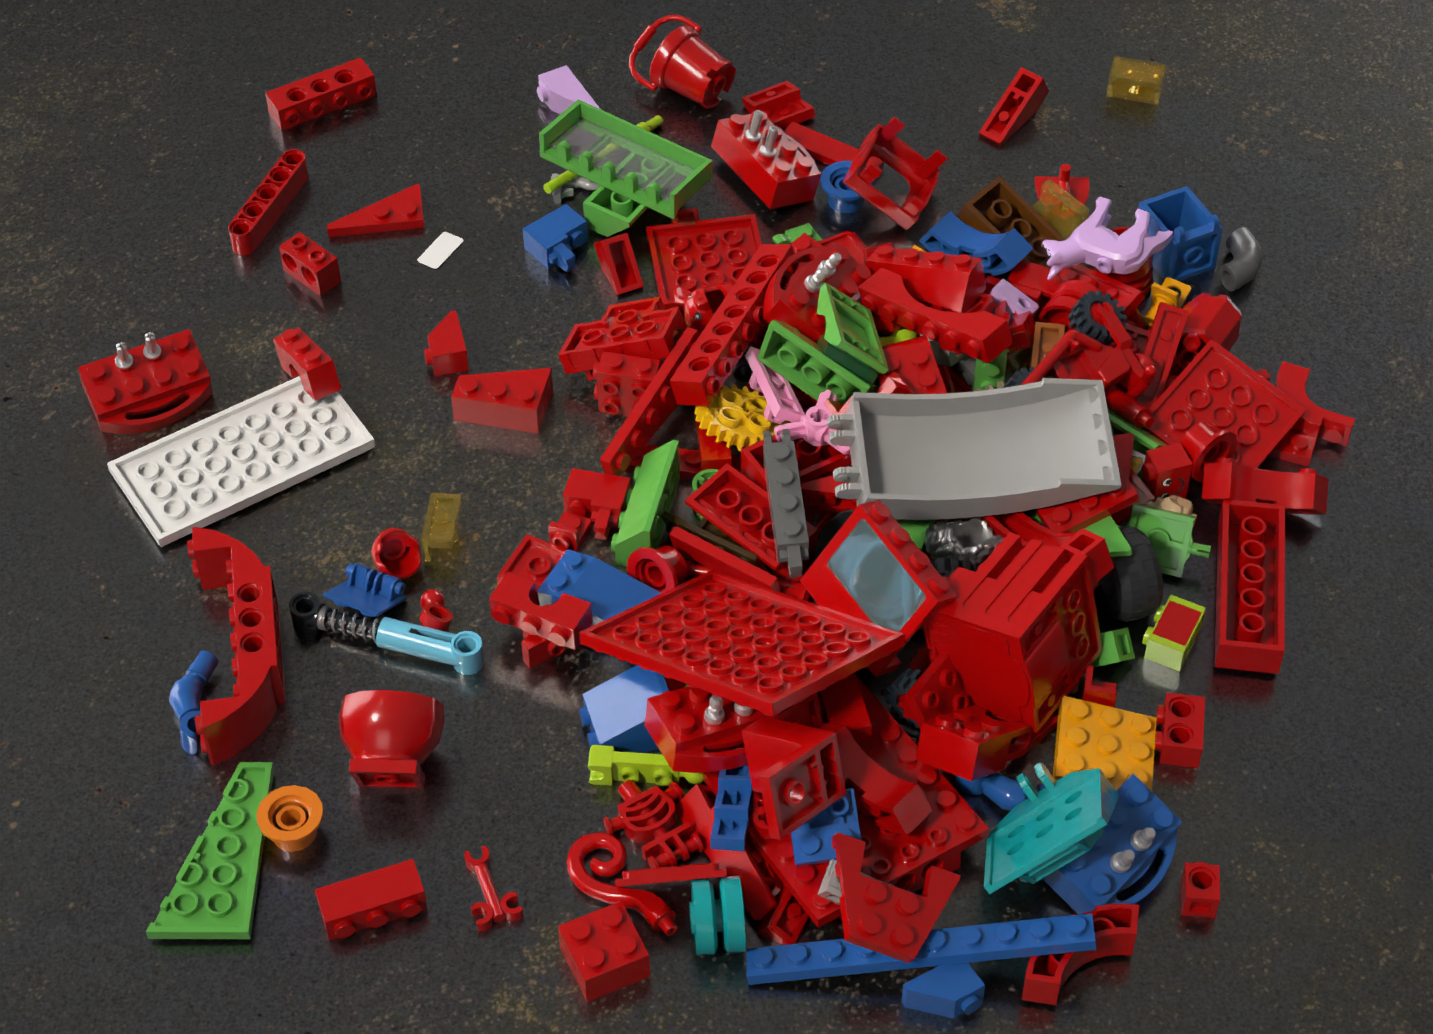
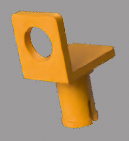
(1163, 294)

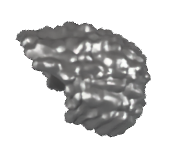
(963, 540)

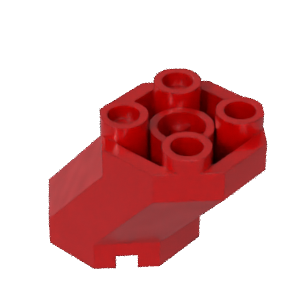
(1207, 319)

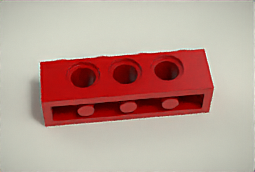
(321, 93)

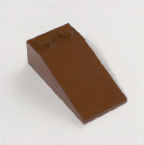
(1001, 209)

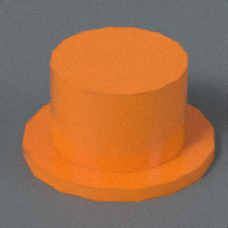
(290, 817)

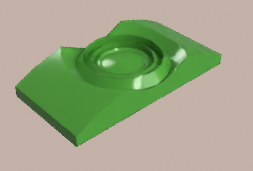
(851, 328)

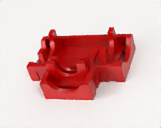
(627, 328)

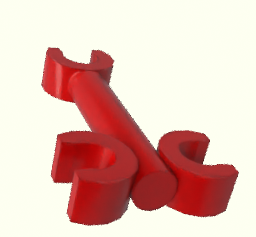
(494, 908)

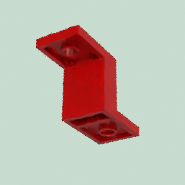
(793, 766)

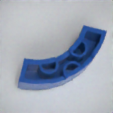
(997, 251)

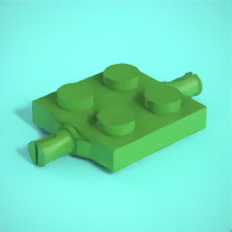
(1169, 535)

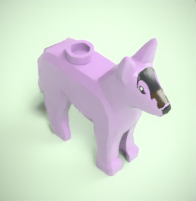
(1102, 247)

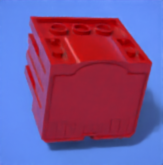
(1019, 629)

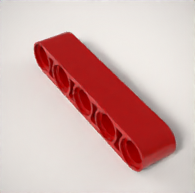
(268, 202)

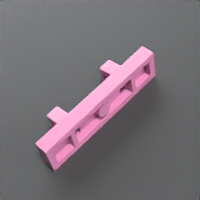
(777, 391)

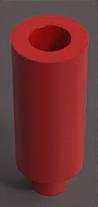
(1129, 408)

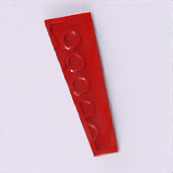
(649, 412)

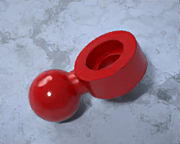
(434, 613)

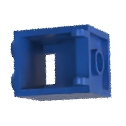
(1194, 234)

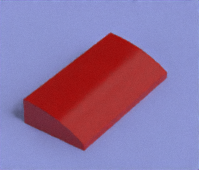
(742, 513)

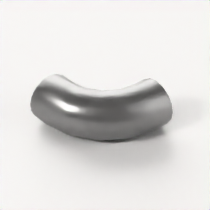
(1245, 262)

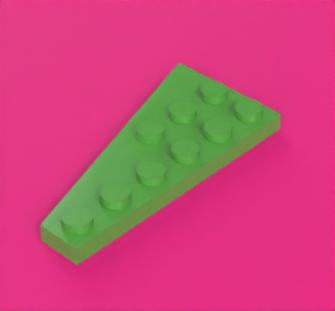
(222, 871)

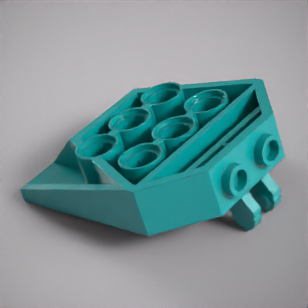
(1048, 826)

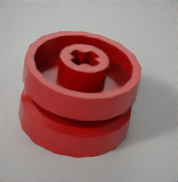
(1063, 300)

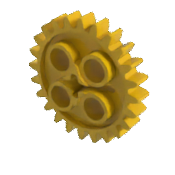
(736, 417)

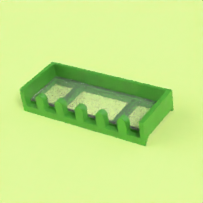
(624, 158)

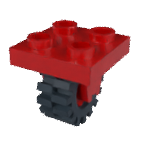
(929, 694)

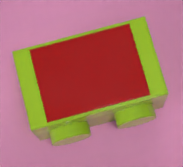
(1174, 632)

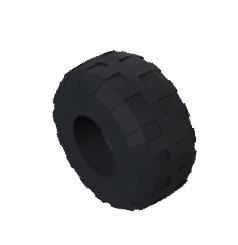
(1135, 582)

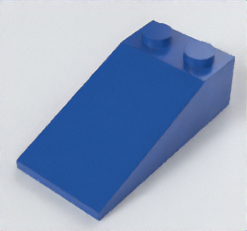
(596, 583)

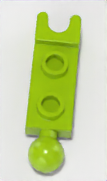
(641, 767)

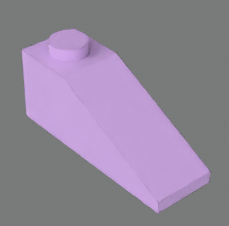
(561, 89)

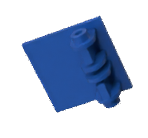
(367, 591)

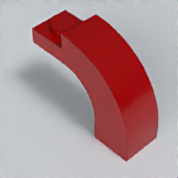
(1316, 420)

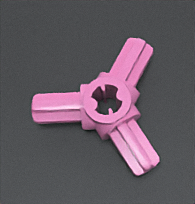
(813, 425)

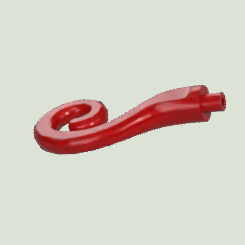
(646, 903)

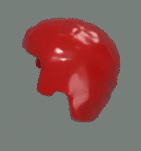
(396, 553)

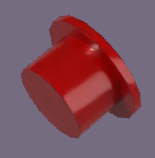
(1206, 445)
(658, 568)

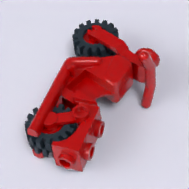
(1088, 352)

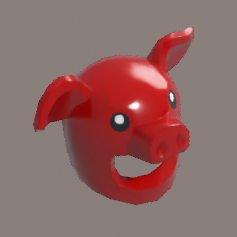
(701, 303)

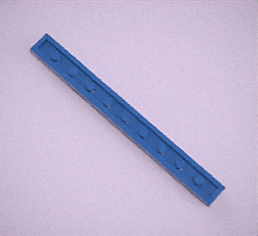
(940, 948)

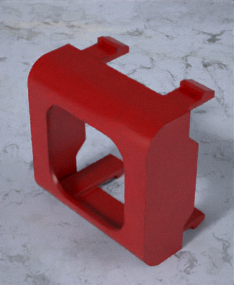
(917, 170)

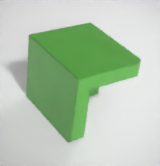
(1116, 648)

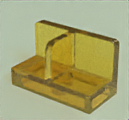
(1060, 209)
(441, 523)

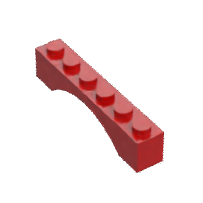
(975, 333)
(1080, 541)

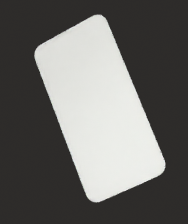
(440, 250)

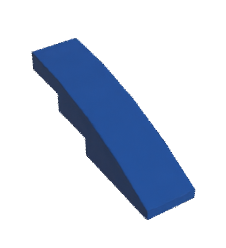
(732, 810)

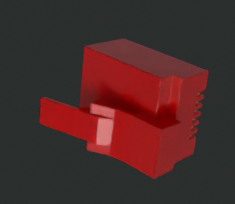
(1020, 327)

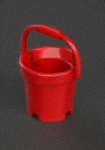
(685, 63)

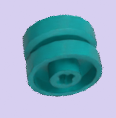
(717, 915)

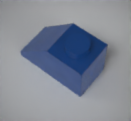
(945, 991)

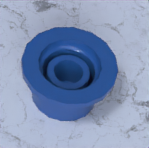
(840, 196)

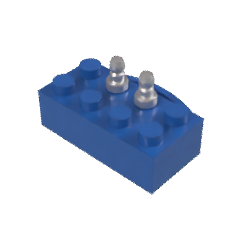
(1123, 852)

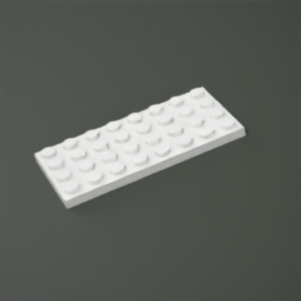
(237, 458)

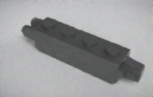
(785, 502)

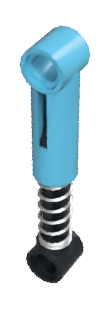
(460, 649)

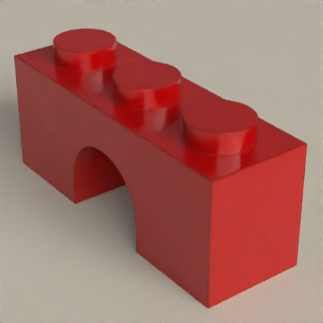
(307, 360)
(515, 604)

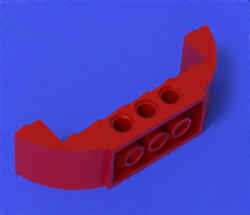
(237, 721)

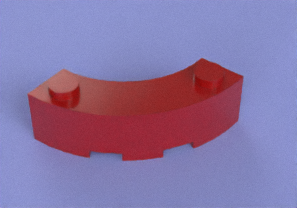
(1299, 492)
(889, 799)
(1114, 935)

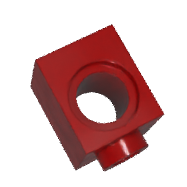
(1200, 901)

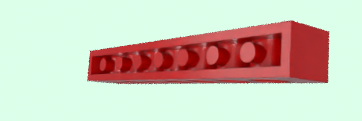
(730, 328)

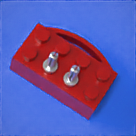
(767, 159)
(147, 382)

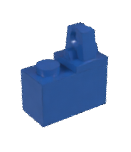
(555, 237)

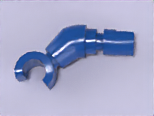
(186, 697)
(997, 787)

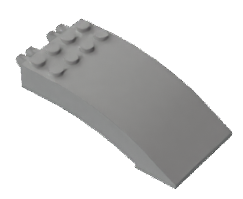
(977, 449)

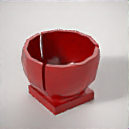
(390, 736)

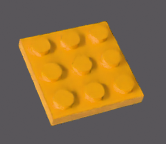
(1105, 739)

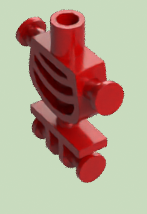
(645, 821)

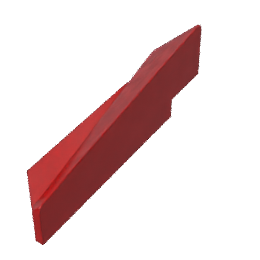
(757, 878)

